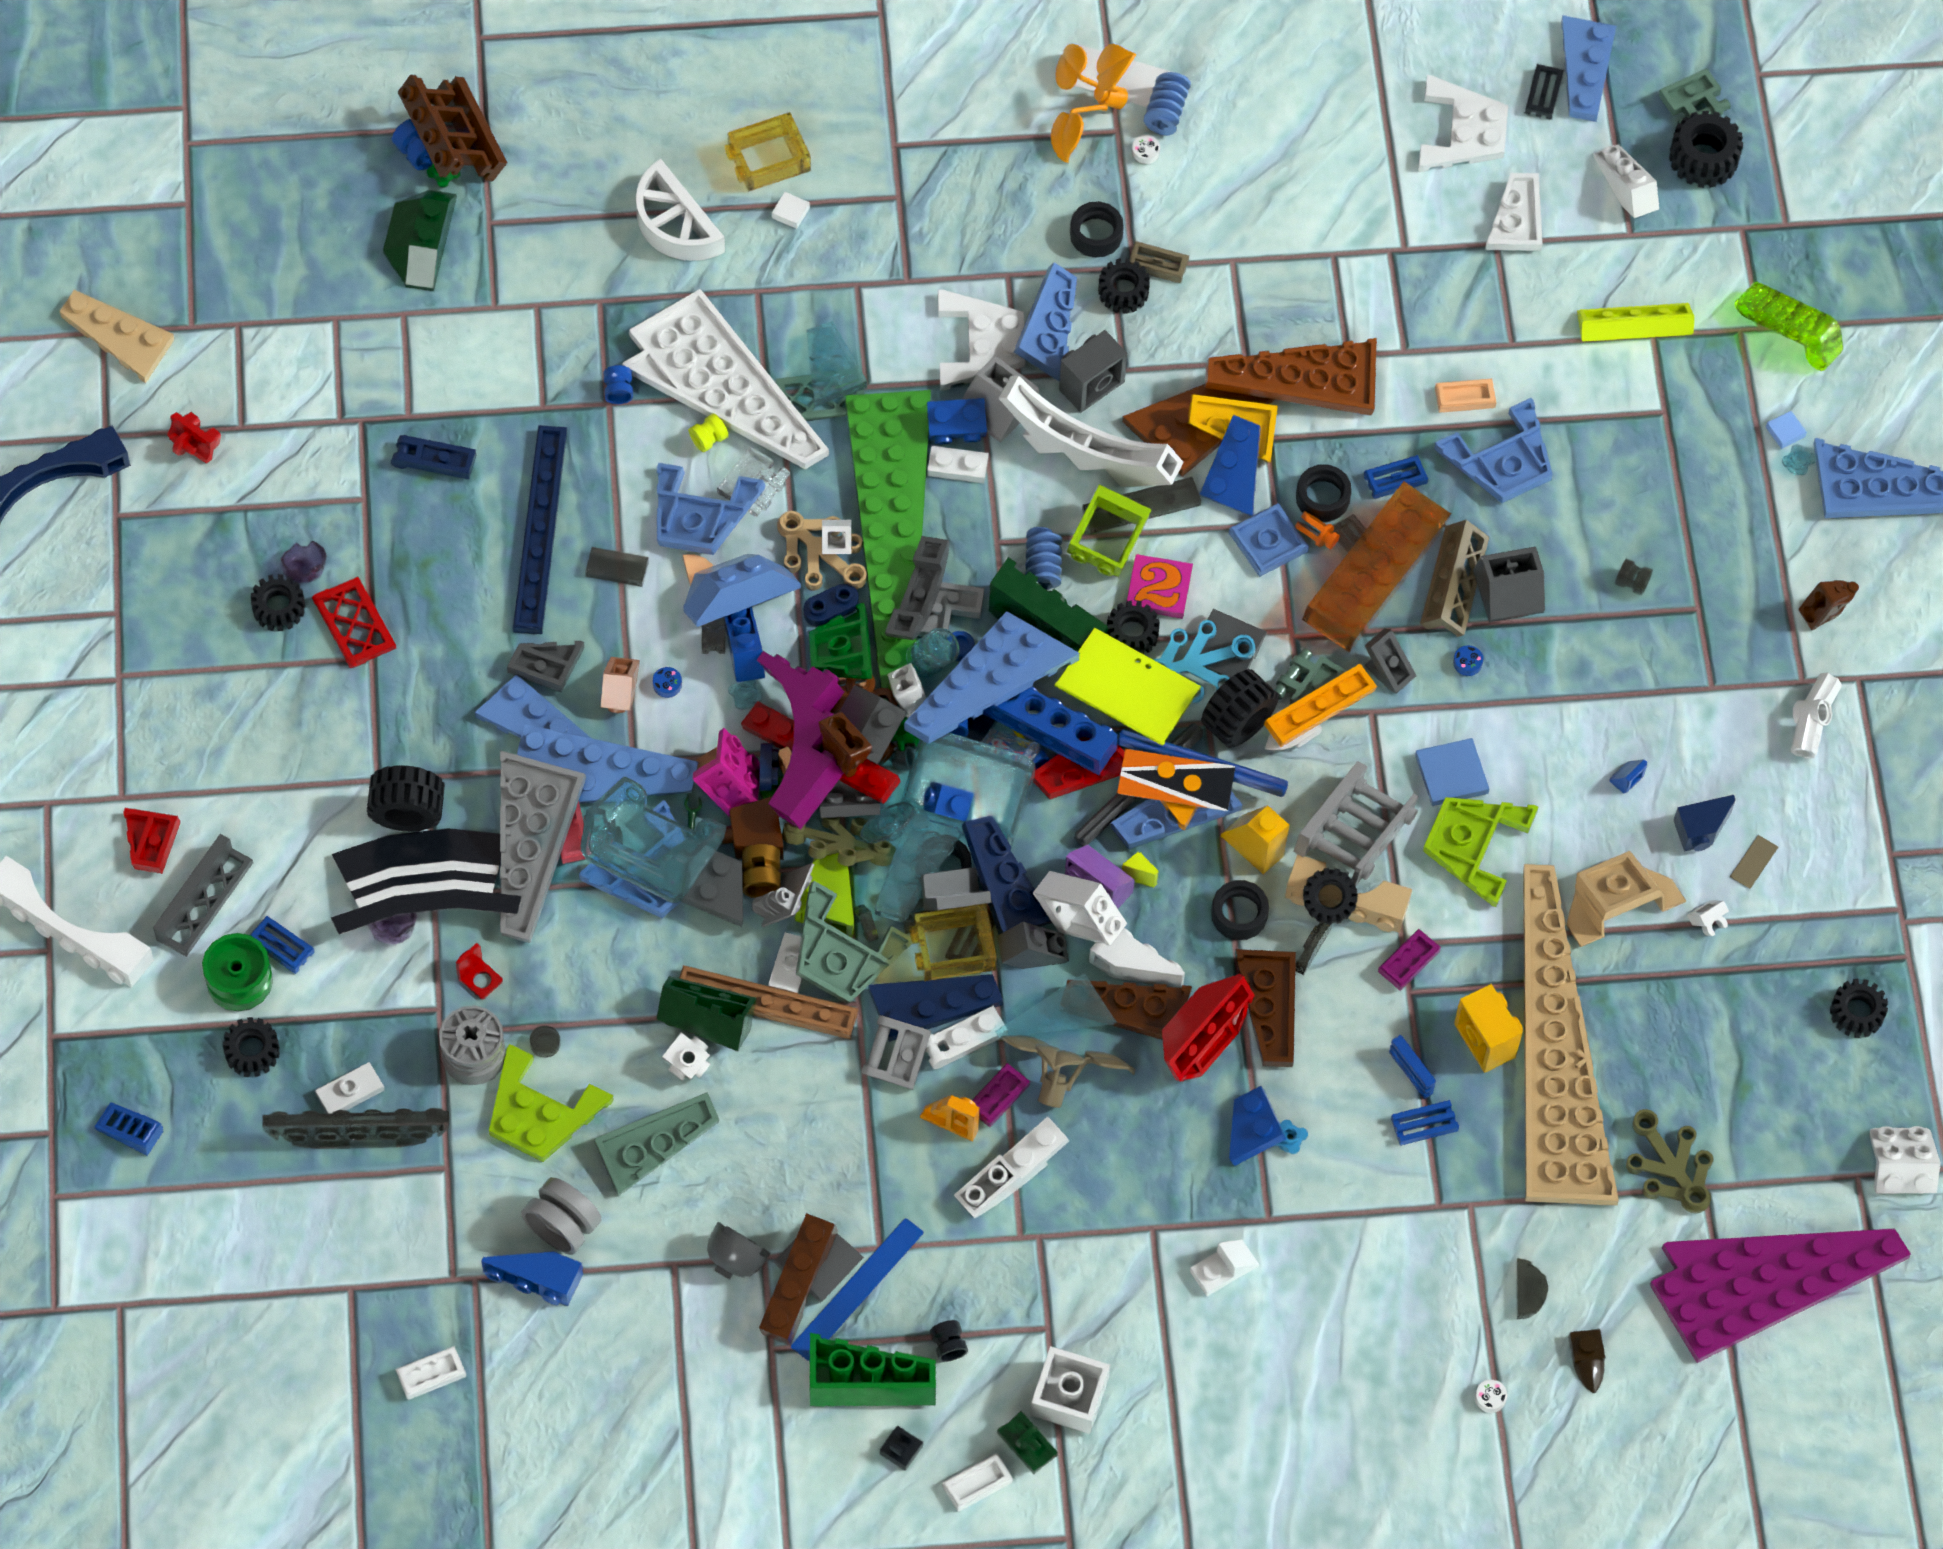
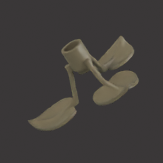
(1054, 1083)

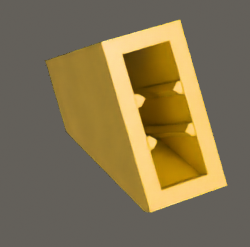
(1259, 837)

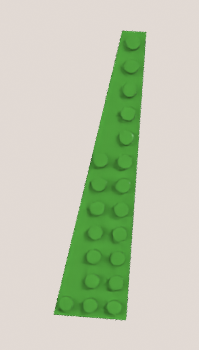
(890, 475)

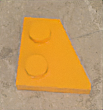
(954, 1115)

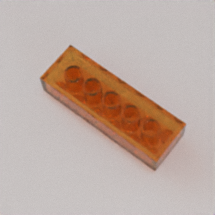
(1376, 566)

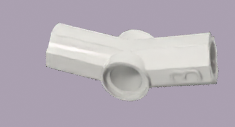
(1813, 714)

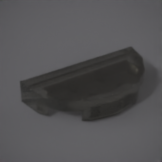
(1312, 946)
(1530, 1289)

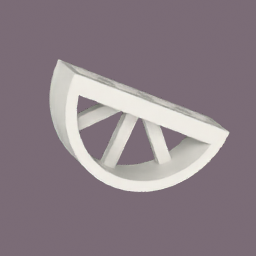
(711, 239)

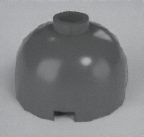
(734, 1252)

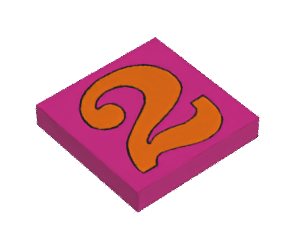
(1160, 585)

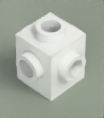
(675, 1054)

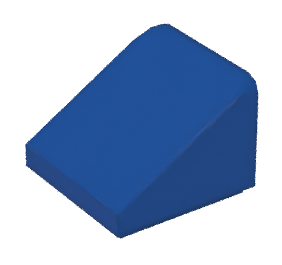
(1629, 775)

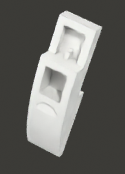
(1012, 1170)

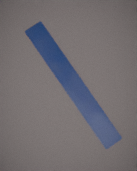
(859, 1286)

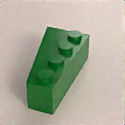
(868, 1377)

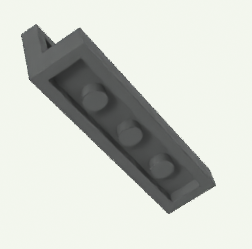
(193, 889)

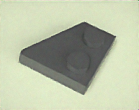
(545, 663)

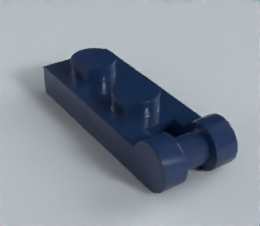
(434, 457)

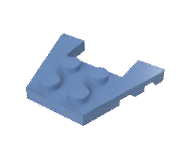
(1508, 466)
(698, 521)
(625, 890)

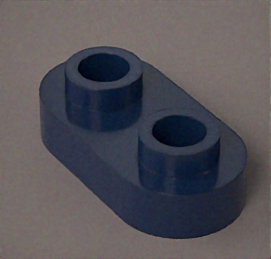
(831, 604)
(768, 766)

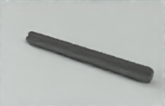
(1120, 802)

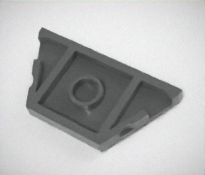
(719, 889)

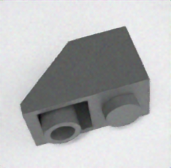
(1032, 946)

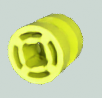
(709, 432)

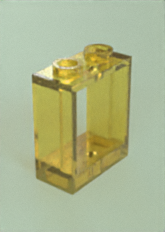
(762, 132)
(949, 919)

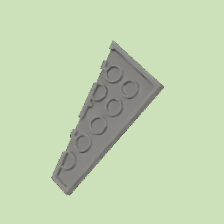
(534, 823)

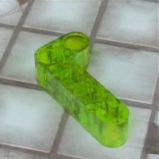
(1795, 320)

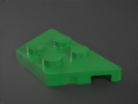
(843, 646)

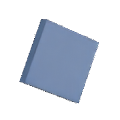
(1269, 540)
(1452, 771)

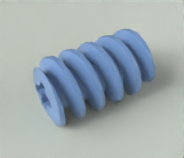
(1167, 103)
(1044, 556)

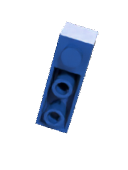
(744, 645)
(542, 1273)

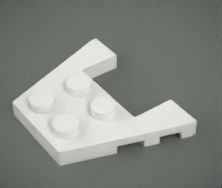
(1476, 127)
(991, 331)

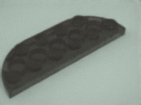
(356, 1130)

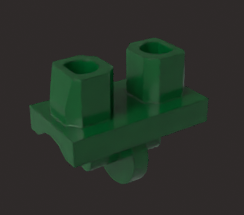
(1027, 1442)

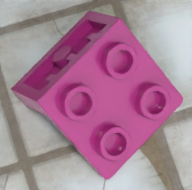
(732, 776)

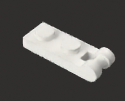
(964, 1037)

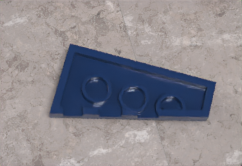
(1003, 876)
(935, 1001)

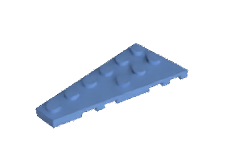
(992, 672)

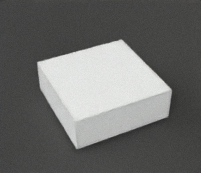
(790, 210)

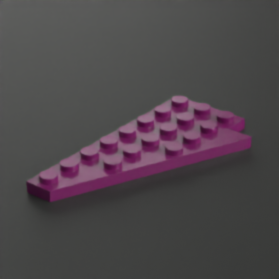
(1748, 1284)

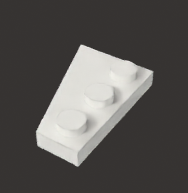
(1519, 216)

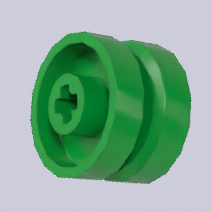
(237, 972)

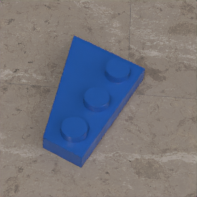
(1234, 469)

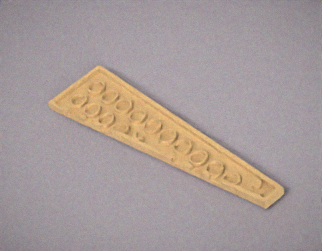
(1563, 1117)

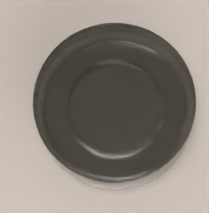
(545, 1041)

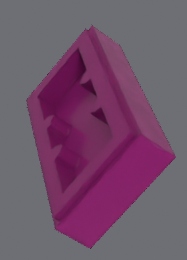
(1409, 959)
(1000, 1094)

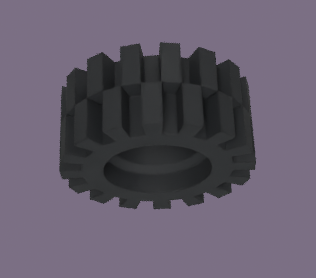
(1120, 299)
(273, 588)
(1134, 614)
(1330, 914)
(1854, 1023)
(251, 1063)

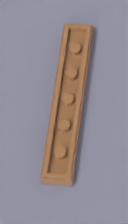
(784, 1005)

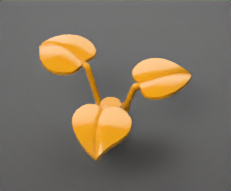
(1111, 67)

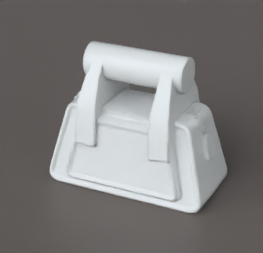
(907, 688)

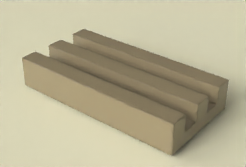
(1158, 267)

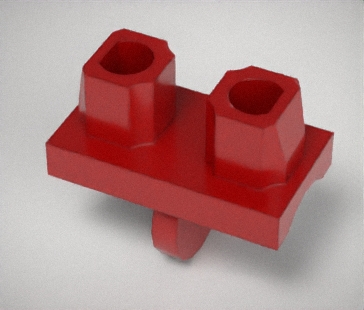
(189, 438)

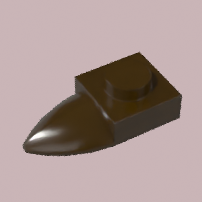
(1588, 1357)

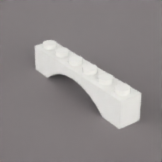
(116, 953)

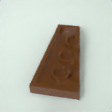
(1273, 1006)
(1142, 1007)

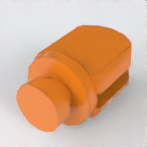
(1326, 536)

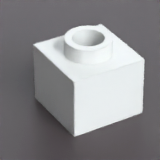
(834, 545)

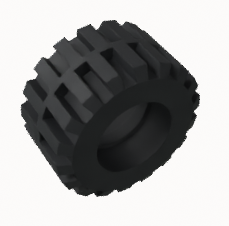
(1700, 166)
(1239, 708)
(405, 798)

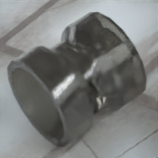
(1627, 574)

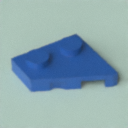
(1253, 1126)

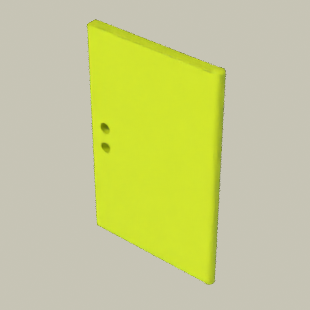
(1128, 690)

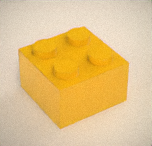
(1488, 1027)

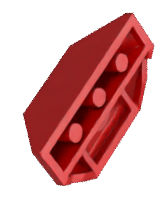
(1205, 1026)

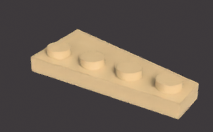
(126, 337)

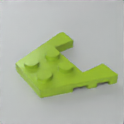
(1463, 835)
(534, 1120)

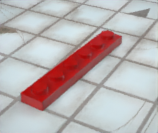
(779, 730)

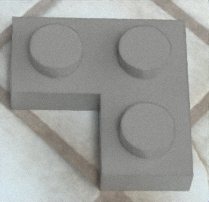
(954, 600)

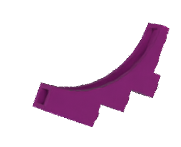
(811, 769)

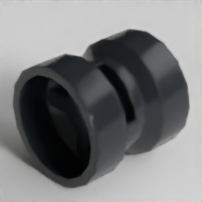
(948, 1340)

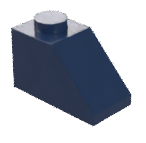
(1702, 822)

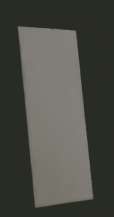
(1754, 861)

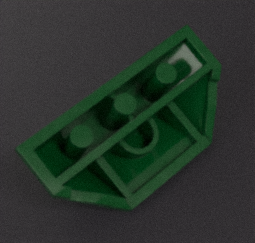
(419, 237)

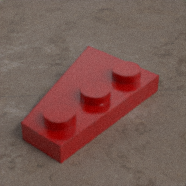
(1064, 776)

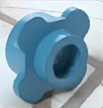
(1299, 1134)

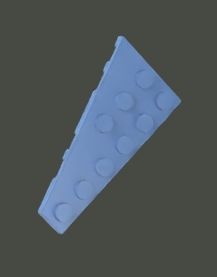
(1874, 483)
(607, 763)

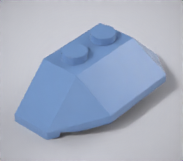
(735, 587)

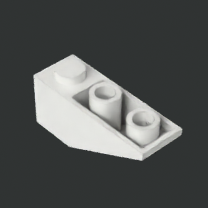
(1629, 181)
(1135, 962)

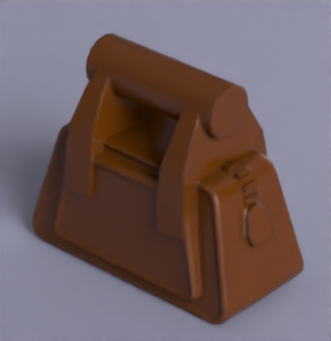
(1827, 602)
(844, 743)

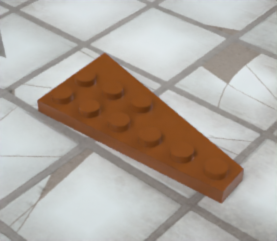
(1309, 375)
(1168, 424)

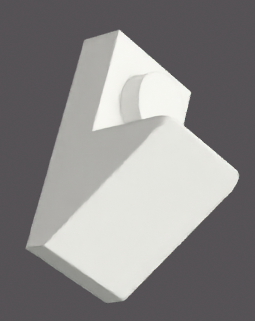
(1223, 1267)

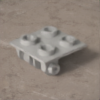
(786, 900)

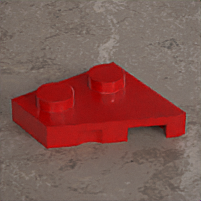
(150, 838)

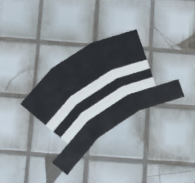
(422, 875)

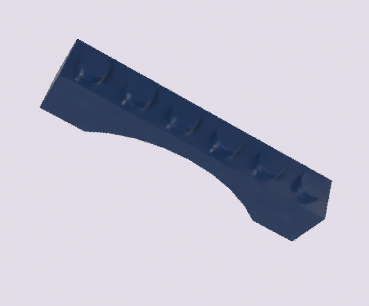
(94, 455)

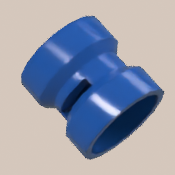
(618, 384)

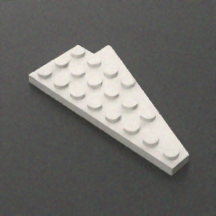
(706, 366)

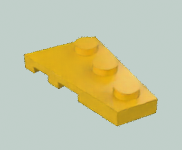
(1215, 414)

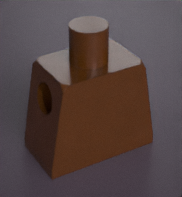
(753, 825)

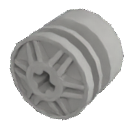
(467, 1059)

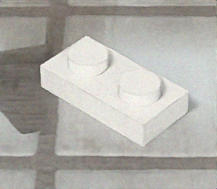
(957, 464)

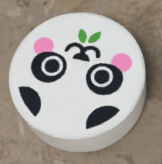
(1145, 149)
(1491, 1396)

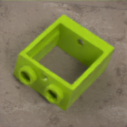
(1121, 507)

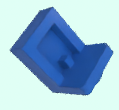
(947, 801)

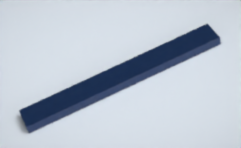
(540, 530)

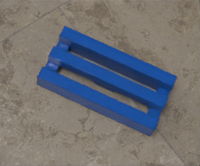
(1389, 485)
(300, 959)
(1412, 1066)
(1422, 1112)

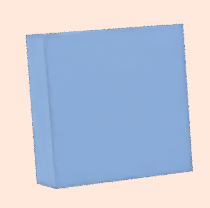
(1786, 429)

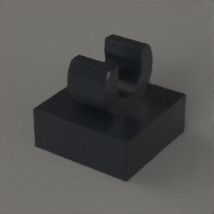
(901, 1448)

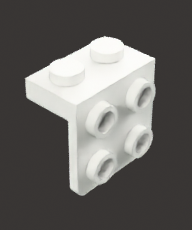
(1905, 1160)

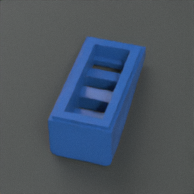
(143, 1145)

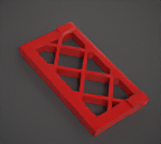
(369, 650)

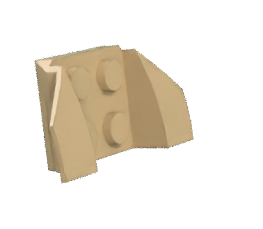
(1613, 890)

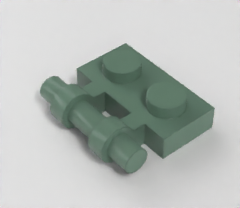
(1692, 91)
(1317, 675)

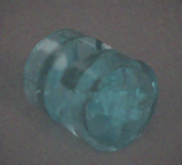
(933, 652)

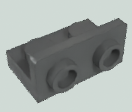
(847, 801)

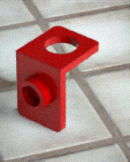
(472, 964)

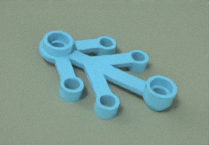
(1195, 661)

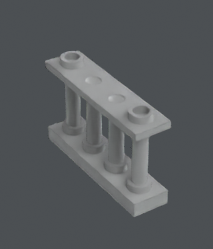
(1341, 801)

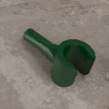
(692, 813)

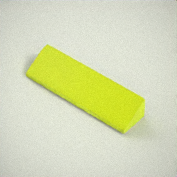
(1635, 322)

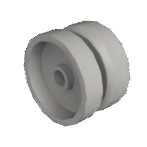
(561, 1216)

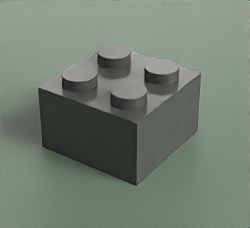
(1092, 370)

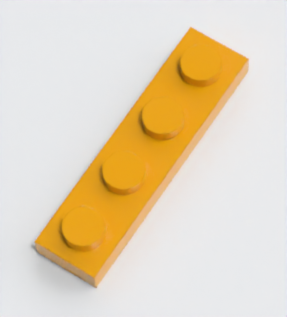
(1320, 705)

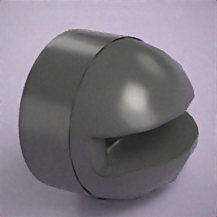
(903, 759)

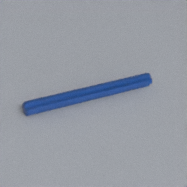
(1241, 775)

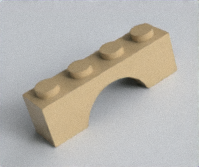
(1380, 907)

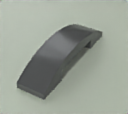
(922, 589)

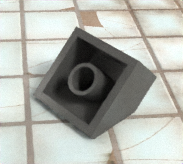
(873, 718)

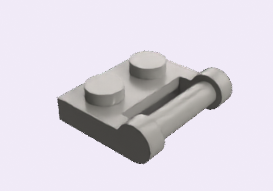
(906, 1055)

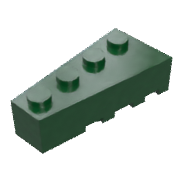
(1039, 607)

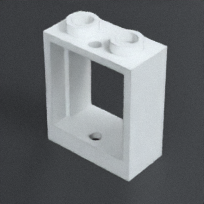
(1082, 908)

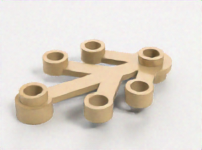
(814, 550)

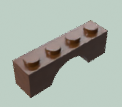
(802, 1265)

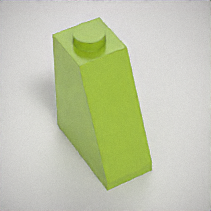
(836, 878)

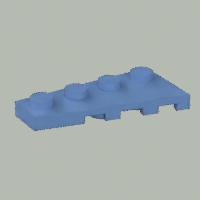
(1048, 323)

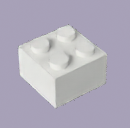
(1070, 1390)

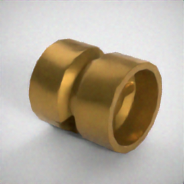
(760, 870)

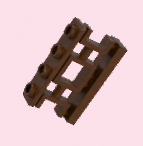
(468, 120)

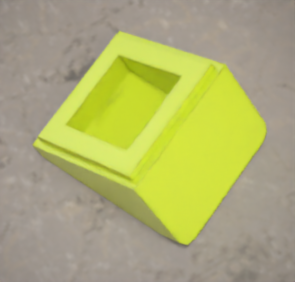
(1141, 870)

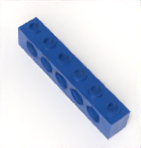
(1064, 740)

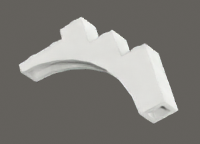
(1054, 431)

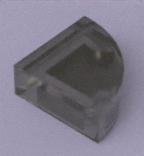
(864, 916)

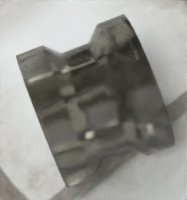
(713, 639)

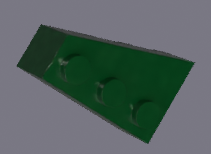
(707, 1011)

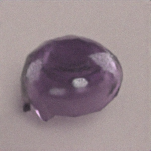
(304, 562)
(394, 929)

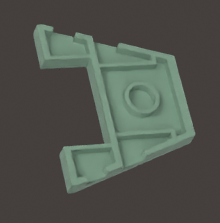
(837, 960)

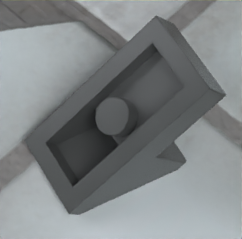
(1389, 661)

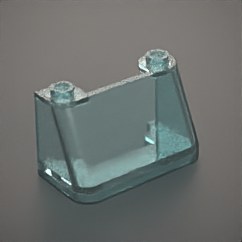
(996, 776)
(645, 845)

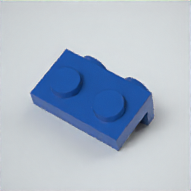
(956, 420)

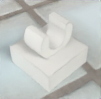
(1707, 914)

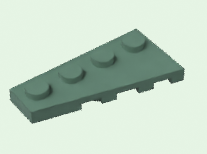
(649, 1142)

